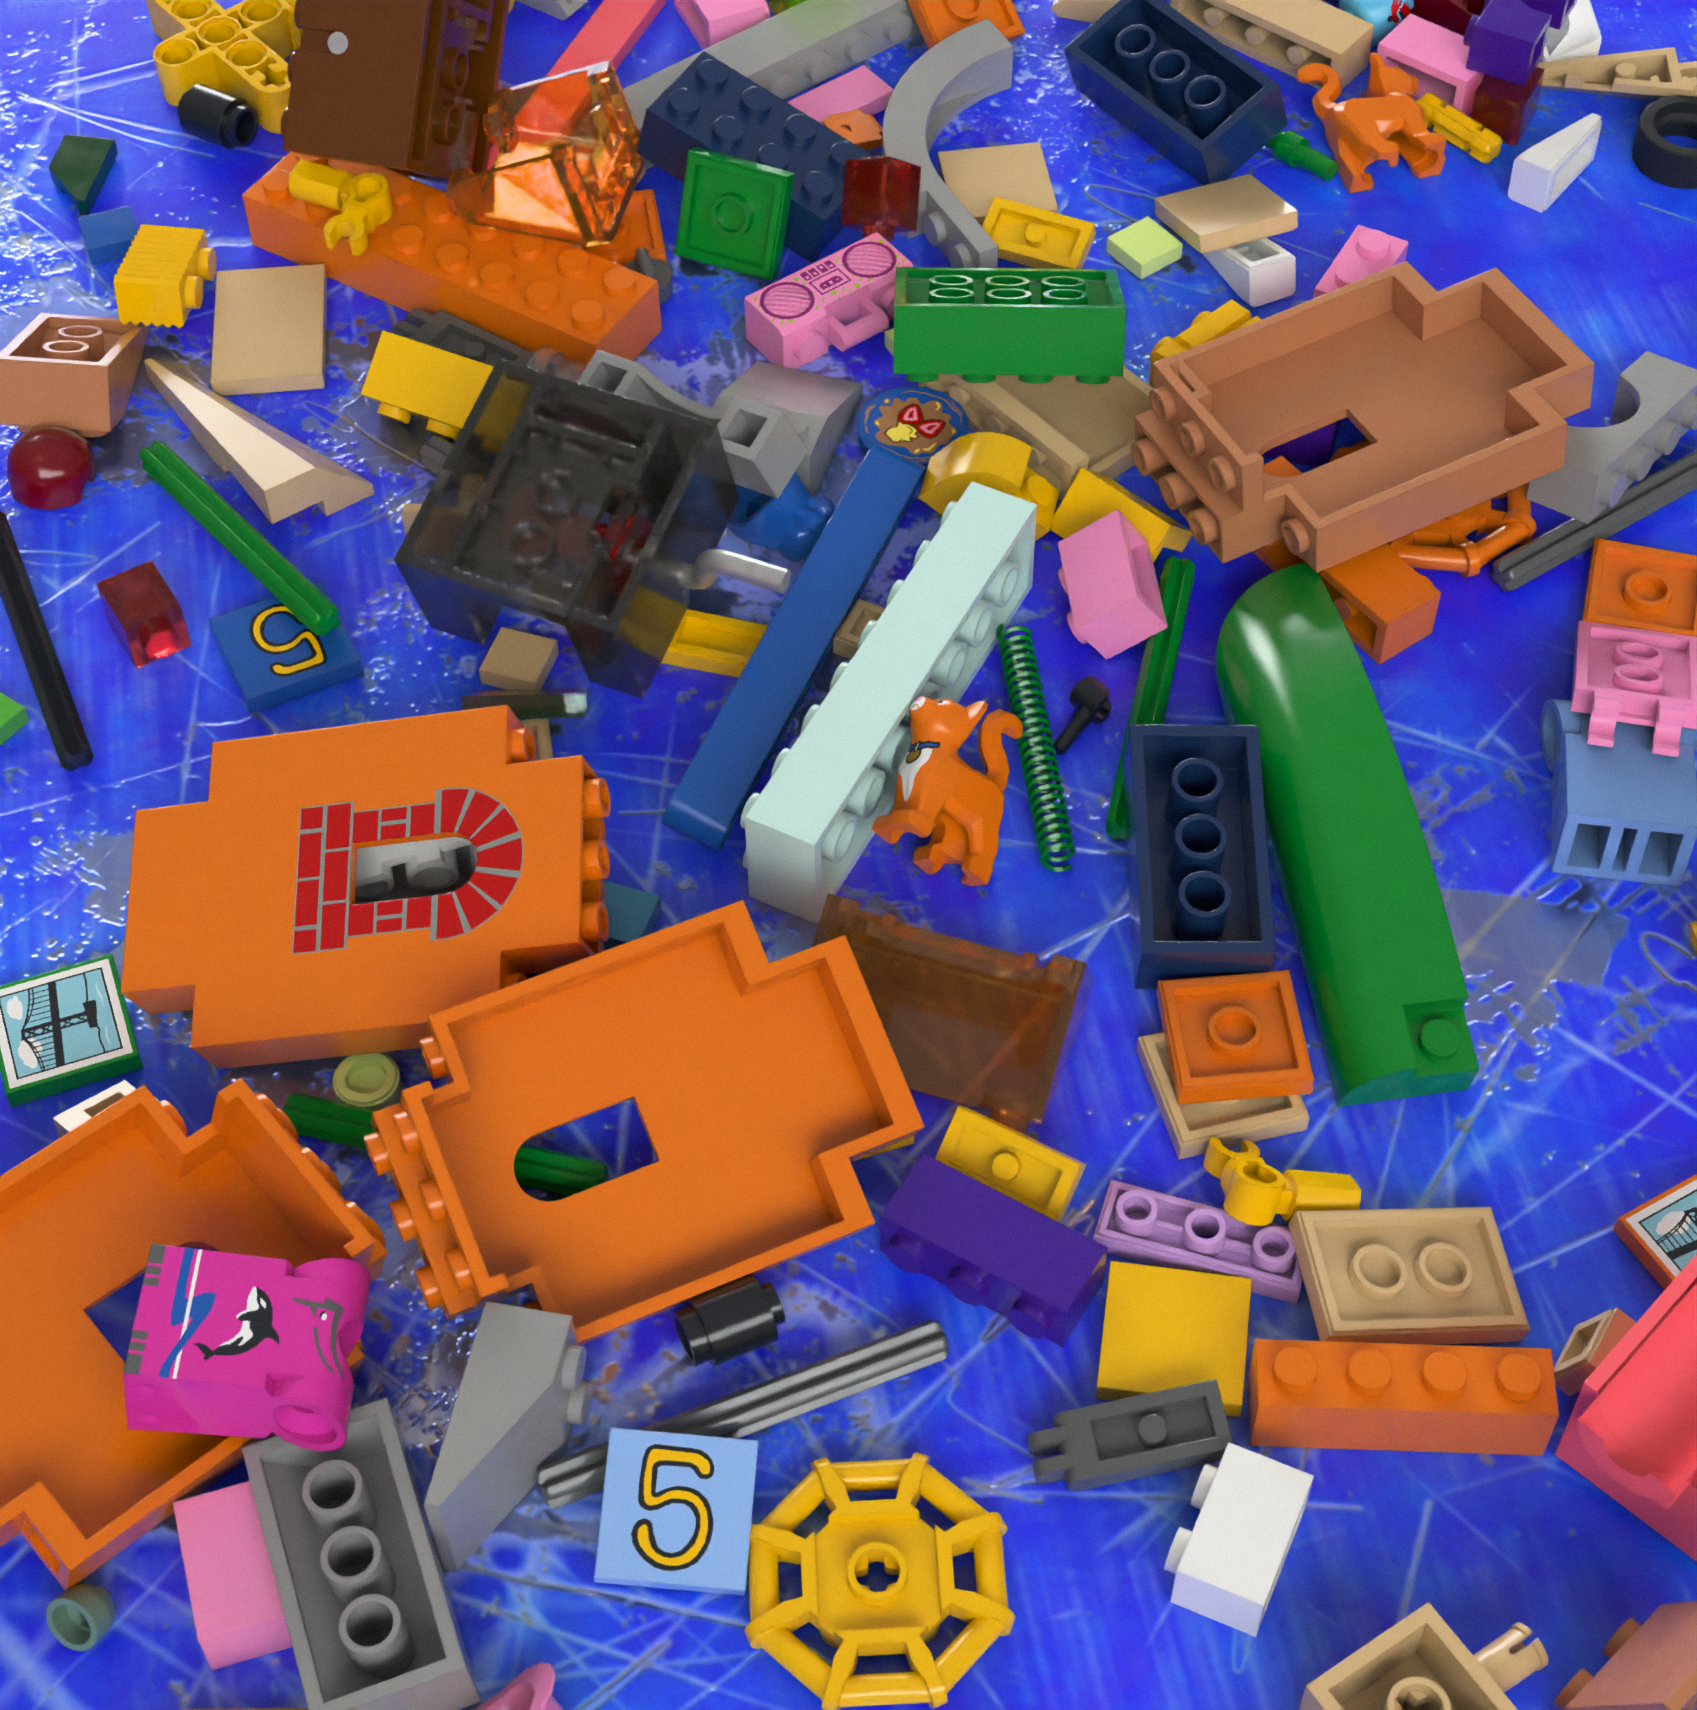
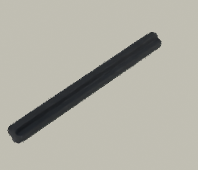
(40, 656)

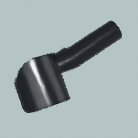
(1093, 706)

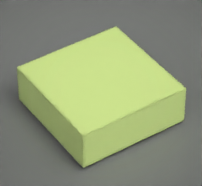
(1144, 247)

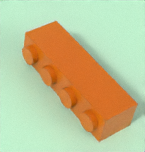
(1375, 593)
(1401, 1397)

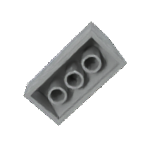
(360, 1571)

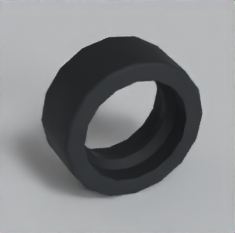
(1657, 157)

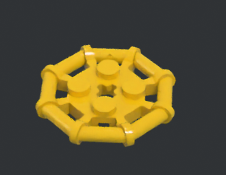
(883, 1621)

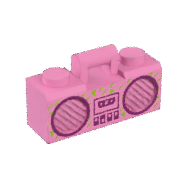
(826, 304)

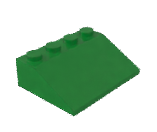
(1008, 324)

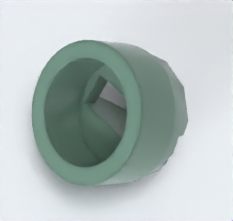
(73, 1608)

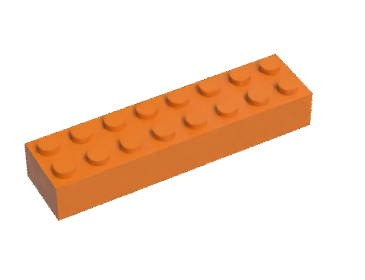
(433, 261)

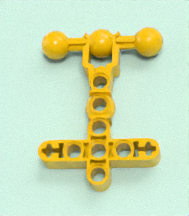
(228, 50)

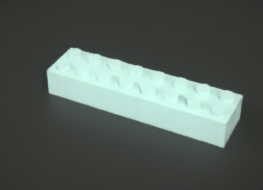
(926, 643)

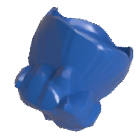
(784, 523)

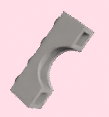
(1649, 416)
(756, 438)

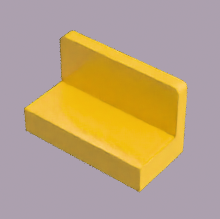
(1098, 495)

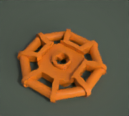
(1445, 543)

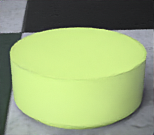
(368, 1081)

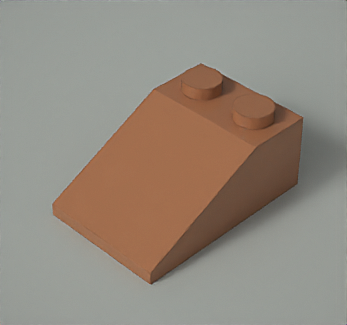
(70, 373)
(1647, 1668)

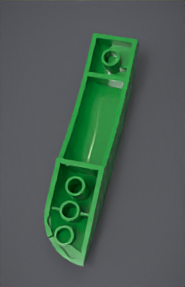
(1346, 846)

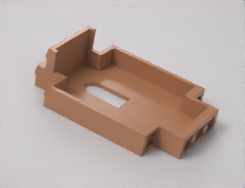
(1445, 384)

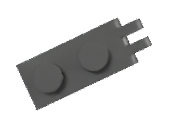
(459, 337)
(1133, 1437)

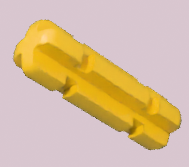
(1460, 129)

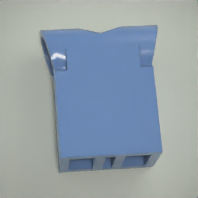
(1618, 806)

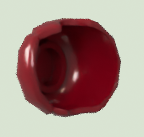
(50, 468)

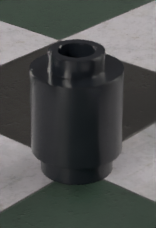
(217, 117)
(729, 1321)

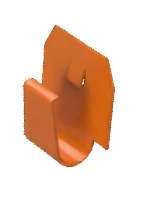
(864, 128)

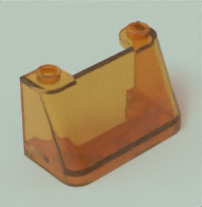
(561, 160)
(966, 1015)

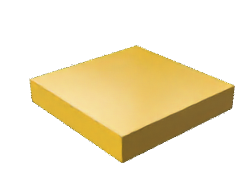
(1173, 1332)

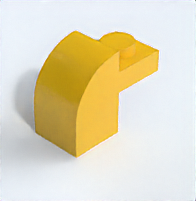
(992, 462)

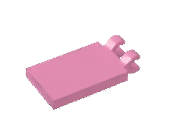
(1635, 680)

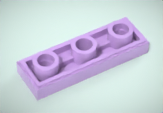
(1167, 1231)

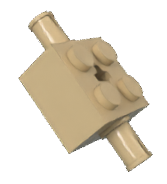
(1427, 1668)

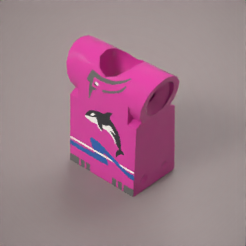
(245, 1346)

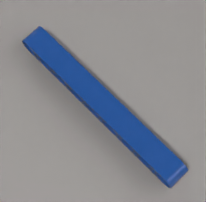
(793, 649)

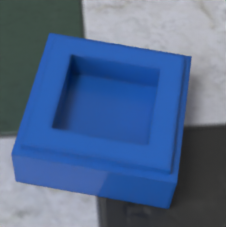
(108, 234)

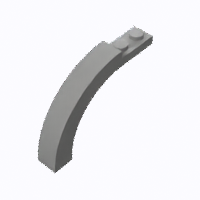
(924, 102)

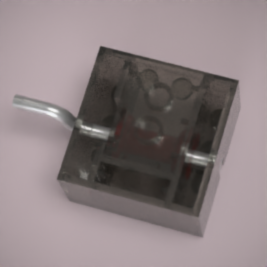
(523, 529)

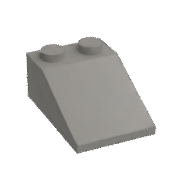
(813, 404)
(506, 1422)

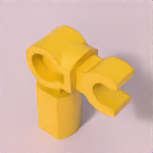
(361, 199)
(1260, 1191)

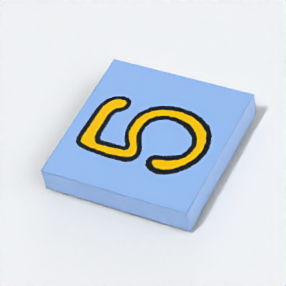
(676, 1511)

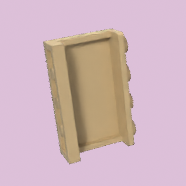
(1061, 420)

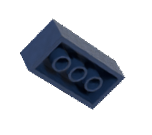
(1176, 87)
(734, 116)
(1196, 852)

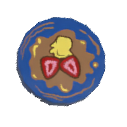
(911, 422)

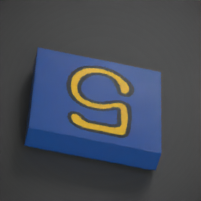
(278, 656)

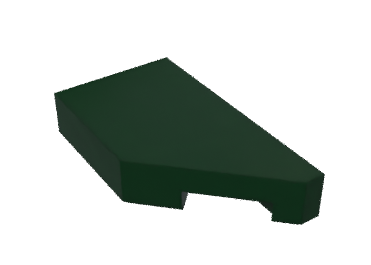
(82, 168)

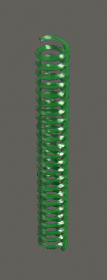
(1039, 749)

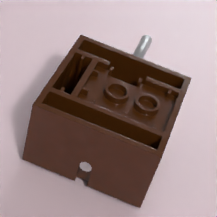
(395, 83)

